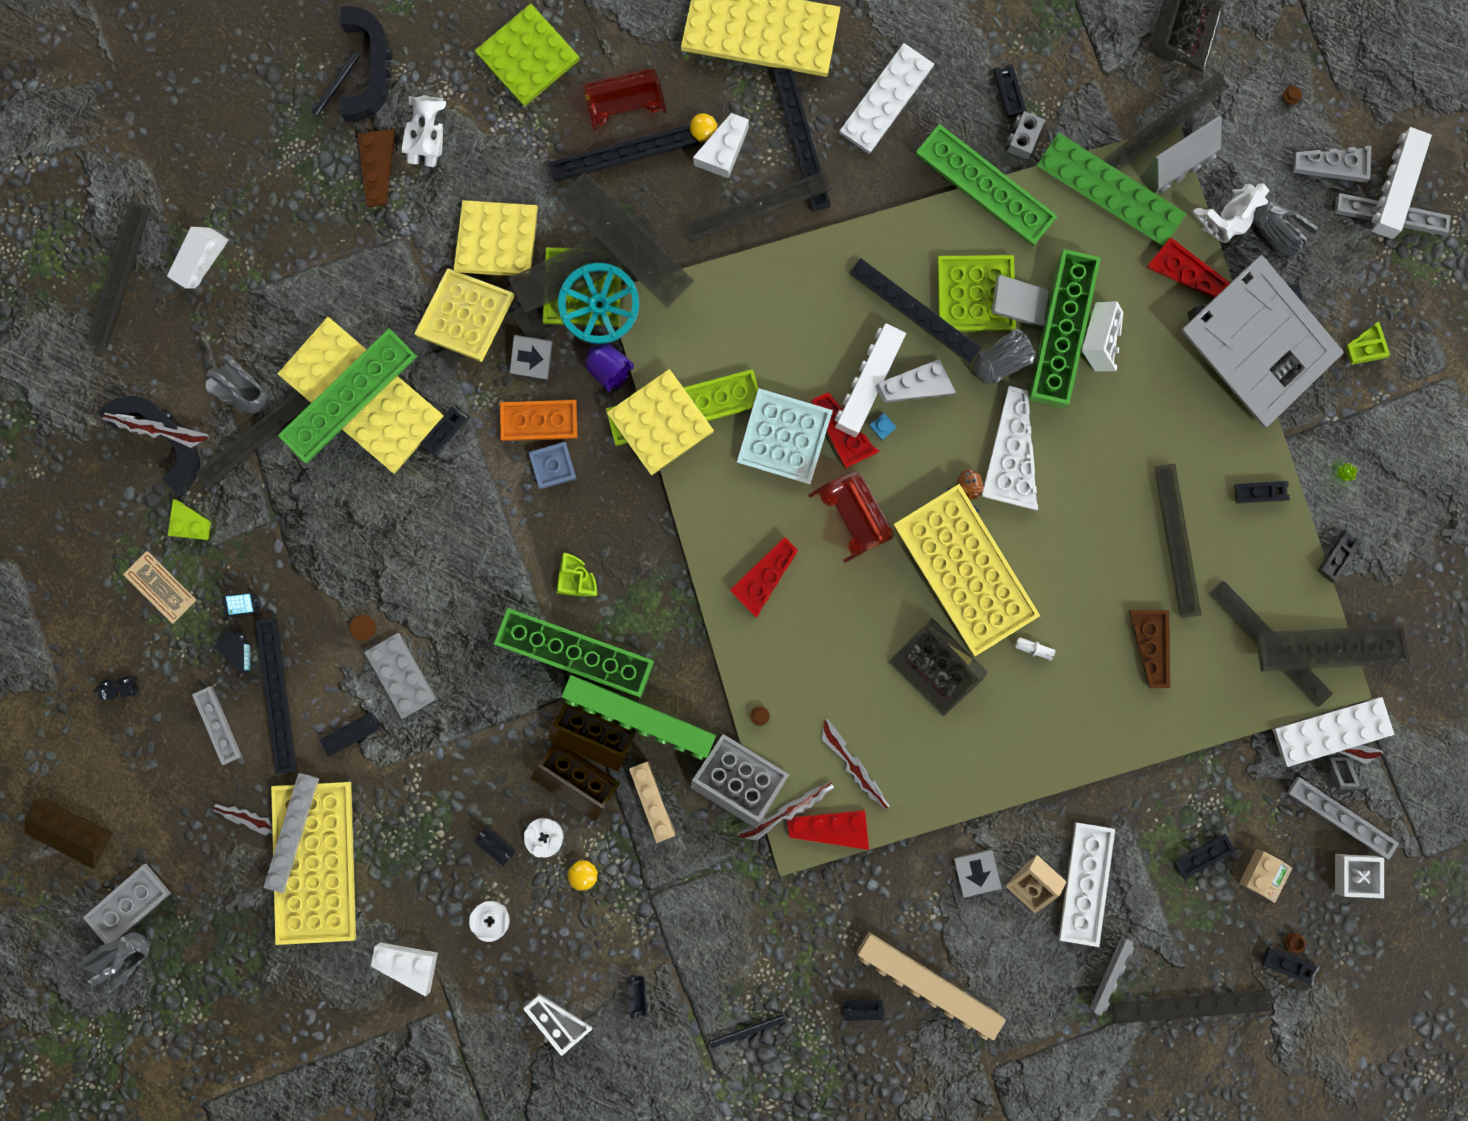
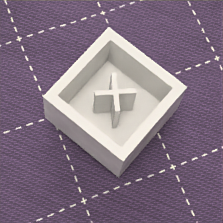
(1359, 876)

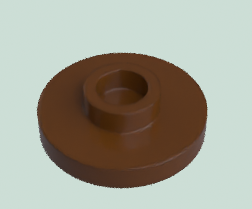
(363, 627)

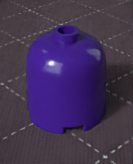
(608, 365)

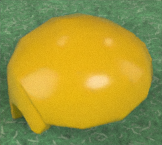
(703, 127)
(582, 875)

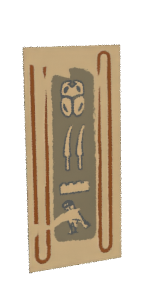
(159, 587)

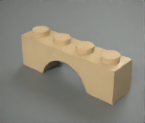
(652, 802)

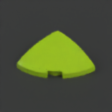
(574, 578)

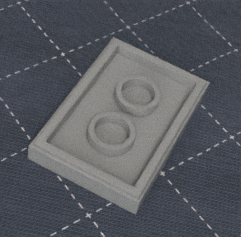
(1020, 301)

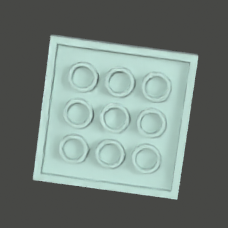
(784, 436)

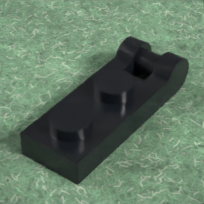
(1009, 91)
(444, 430)
(1261, 492)
(1339, 556)
(1290, 965)

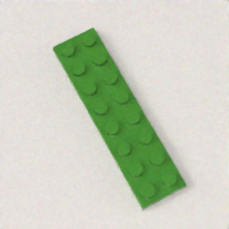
(986, 185)
(1111, 189)
(347, 396)

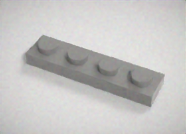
(217, 725)
(1108, 984)

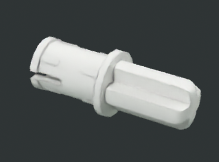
(1035, 648)

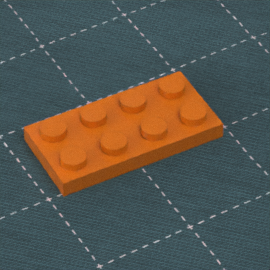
(538, 420)

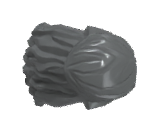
(1279, 232)
(1004, 357)
(236, 387)
(111, 956)

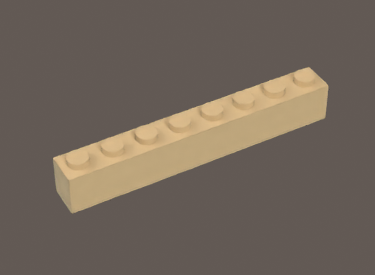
(931, 986)

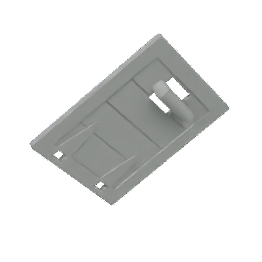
(1252, 331)

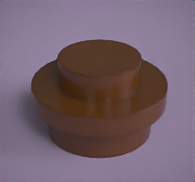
(1292, 95)
(759, 716)
(1295, 943)

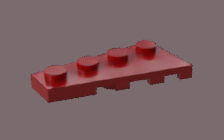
(1185, 268)
(848, 448)
(759, 582)
(839, 829)

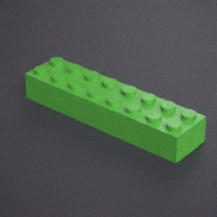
(1064, 329)
(574, 652)
(639, 716)

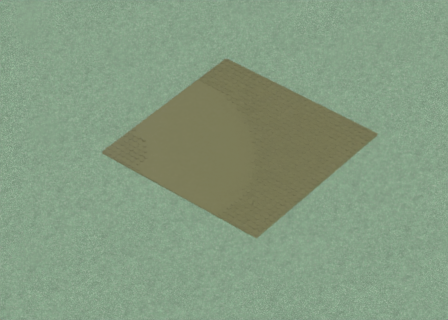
(1080, 557)

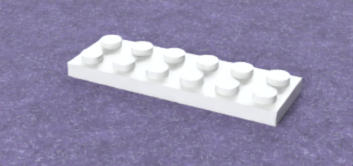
(886, 98)
(1333, 732)
(1086, 884)

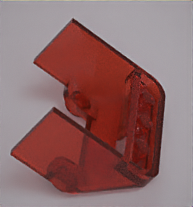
(623, 95)
(858, 511)

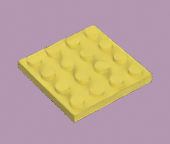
(495, 238)
(464, 315)
(660, 422)

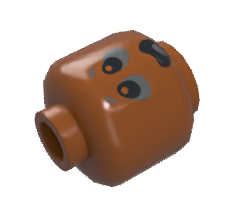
(971, 483)

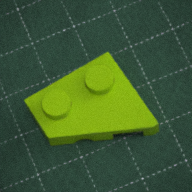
(1368, 346)
(187, 523)

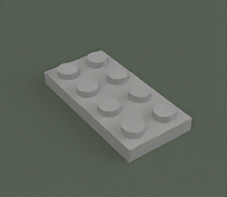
(400, 675)
(127, 905)

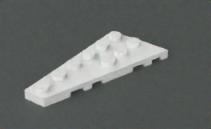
(1011, 464)

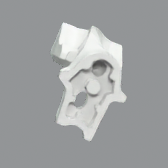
(423, 144)
(1236, 215)

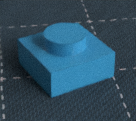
(882, 426)

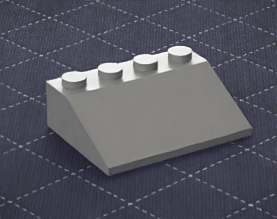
(1184, 157)
(739, 781)

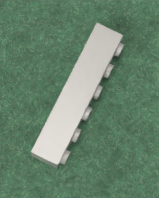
(1401, 183)
(872, 372)

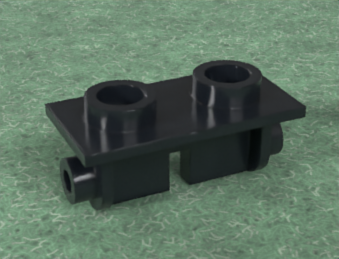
(108, 688)
(494, 846)
(637, 989)
(863, 1010)

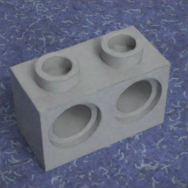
(1027, 136)

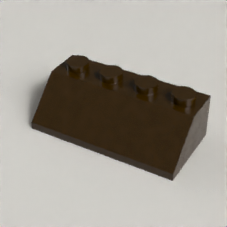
(591, 736)
(575, 781)
(66, 832)

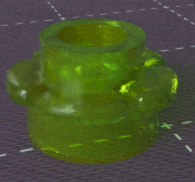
(1342, 472)

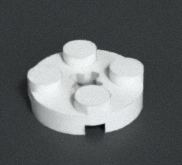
(532, 836)
(481, 928)

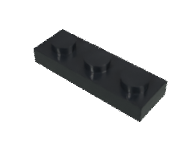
(350, 734)
(1204, 856)

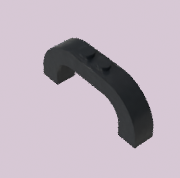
(374, 97)
(188, 458)

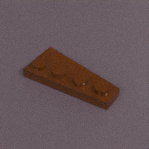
(376, 158)
(1153, 642)

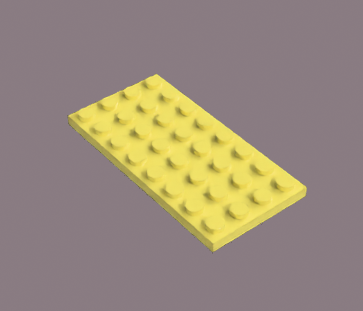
(764, 32)
(390, 423)
(966, 570)
(321, 884)

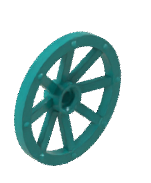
(584, 271)

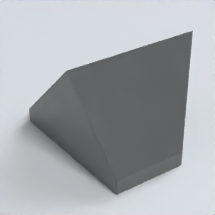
(1343, 775)

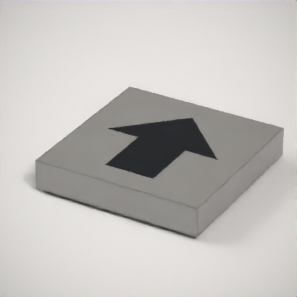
(531, 357)
(977, 873)

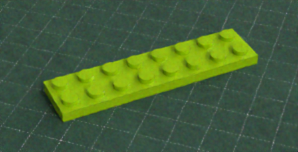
(715, 398)

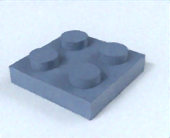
(552, 465)

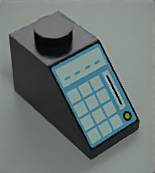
(241, 605)
(235, 650)

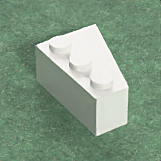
(722, 148)
(196, 256)
(1102, 336)
(406, 965)
(556, 1023)

